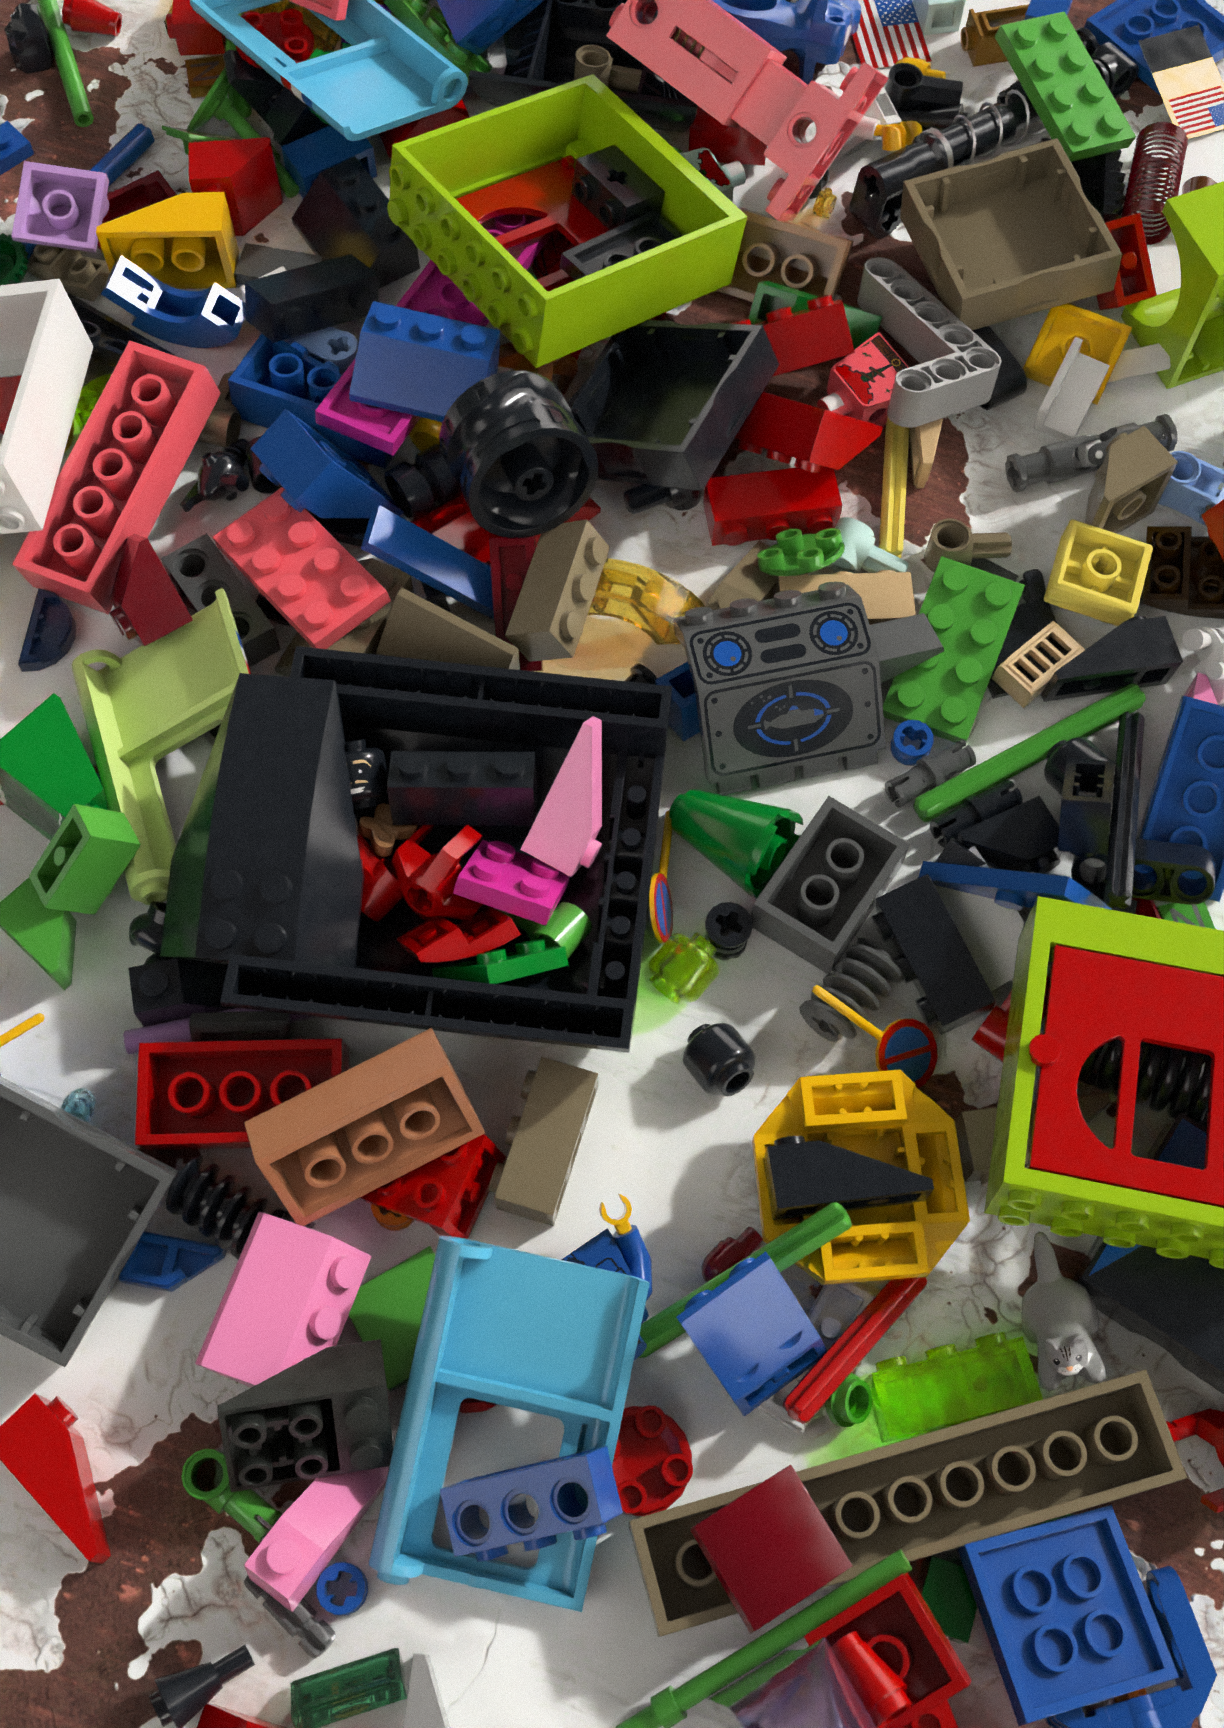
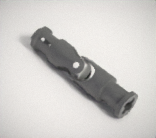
(1055, 460)

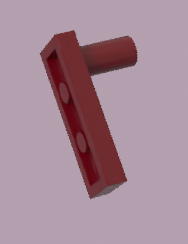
(509, 567)

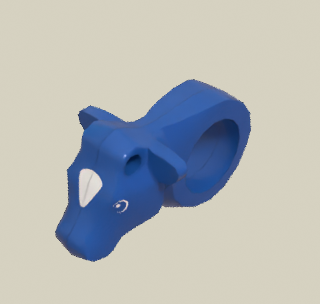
(809, 28)

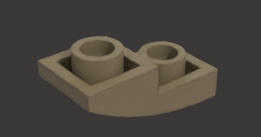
(78, 274)

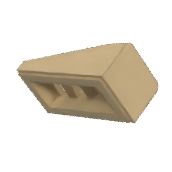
(923, 445)
(1016, 683)

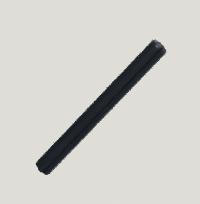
(1124, 812)

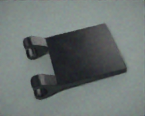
(1026, 623)

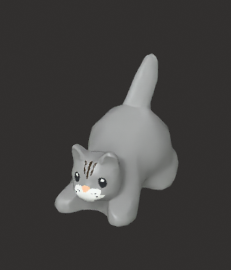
(1060, 1320)

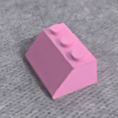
(282, 1301)

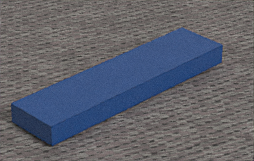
(429, 560)

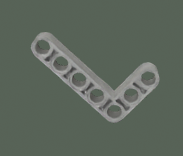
(955, 364)

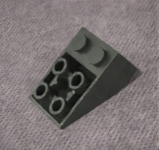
(310, 1420)

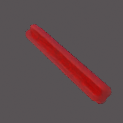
(851, 1348)

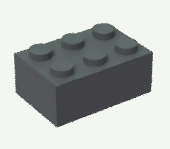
(828, 884)

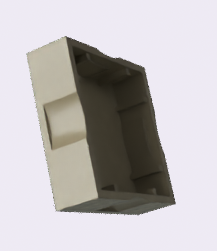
(1009, 235)

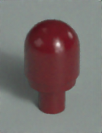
(729, 1252)

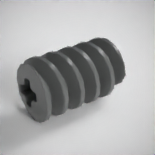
(853, 984)

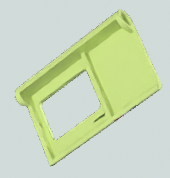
(145, 710)

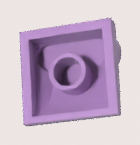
(60, 206)

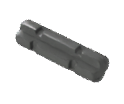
(314, 1635)

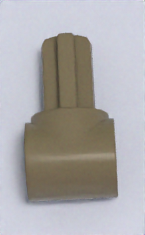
(597, 61)
(224, 421)
(964, 544)

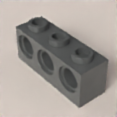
(198, 592)

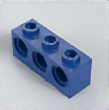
(552, 1488)

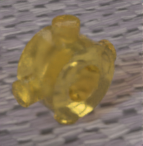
(825, 203)

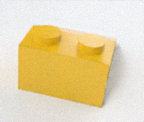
(178, 241)

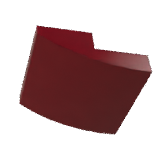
(770, 1548)

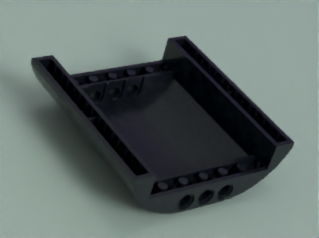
(492, 709)

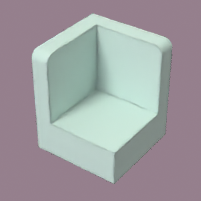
(939, 15)

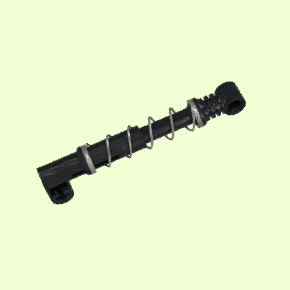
(961, 143)

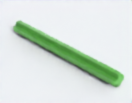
(1027, 753)

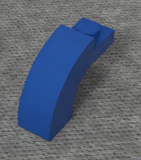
(175, 315)

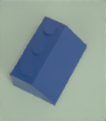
(419, 360)

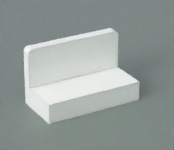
(1070, 394)

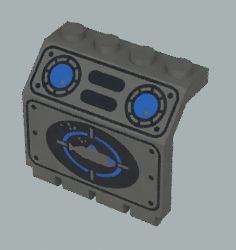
(784, 686)

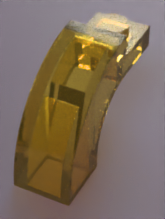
(642, 599)

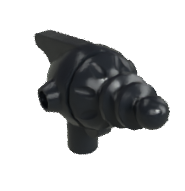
(219, 476)

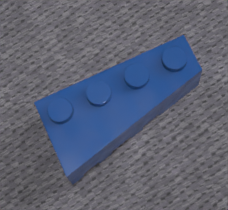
(287, 378)

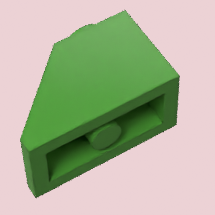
(40, 932)

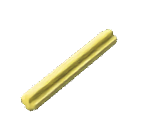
(894, 489)

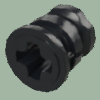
(729, 916)

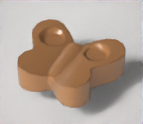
(382, 831)

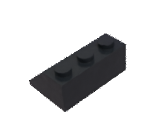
(350, 216)

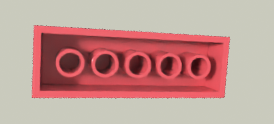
(118, 474)

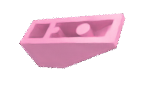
(573, 808)
(312, 1533)

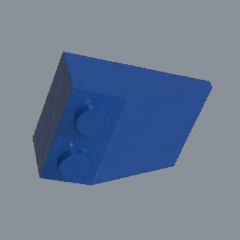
(318, 472)

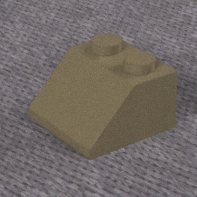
(1129, 481)

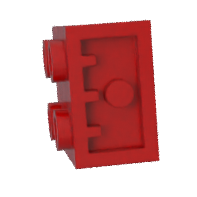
(445, 1190)

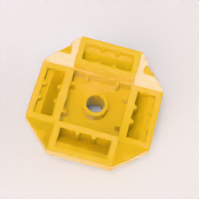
(891, 1122)

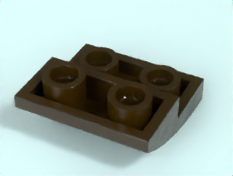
(1184, 573)

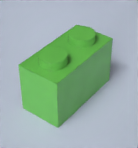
(84, 859)

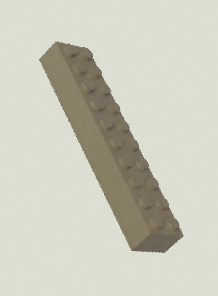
(938, 1490)

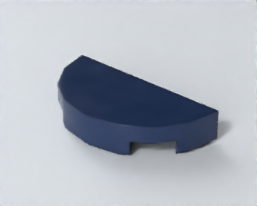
(48, 633)

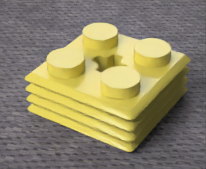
(1098, 573)

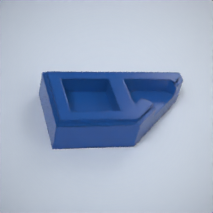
(168, 1261)

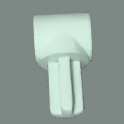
(861, 552)

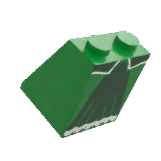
(47, 769)

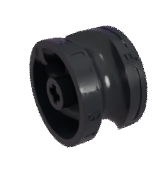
(518, 454)

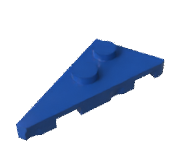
(1009, 887)

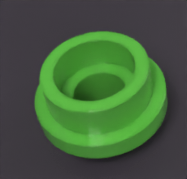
(850, 1402)

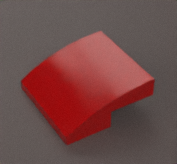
(443, 941)

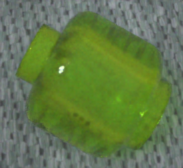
(683, 967)

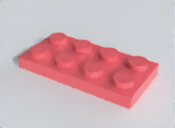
(301, 570)

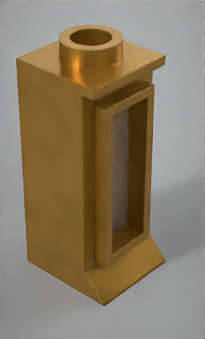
(980, 30)

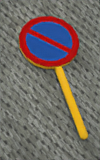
(659, 894)
(901, 1046)

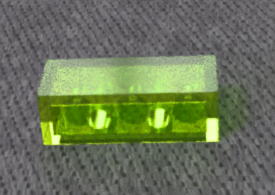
(951, 1386)

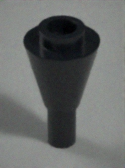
(935, 118)
(189, 1690)

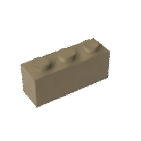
(558, 591)
(544, 1140)

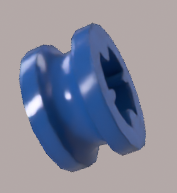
(914, 730)
(333, 1574)

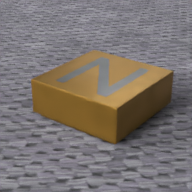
(203, 74)

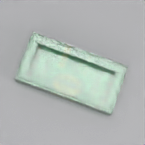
(348, 1690)

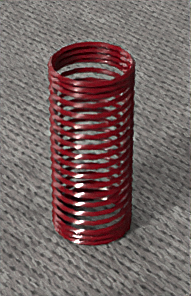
(1140, 156)

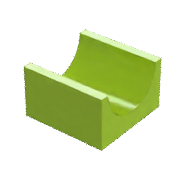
(1189, 318)

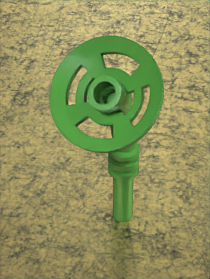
(218, 105)

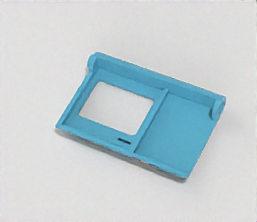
(358, 90)
(523, 1338)

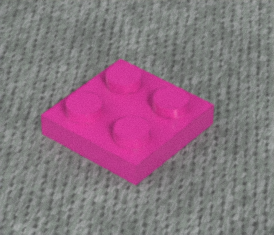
(511, 882)

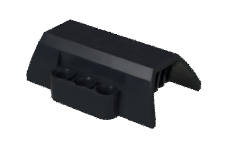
(543, 56)

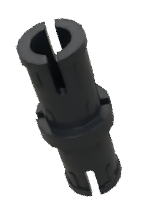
(975, 810)

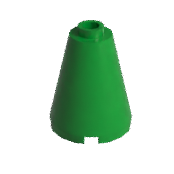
(736, 835)

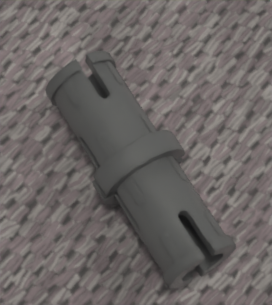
(930, 773)

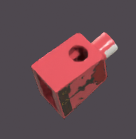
(864, 381)

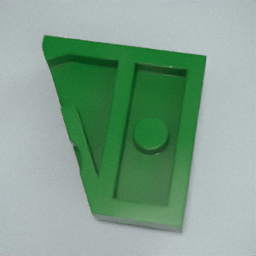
(498, 966)

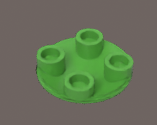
(801, 554)

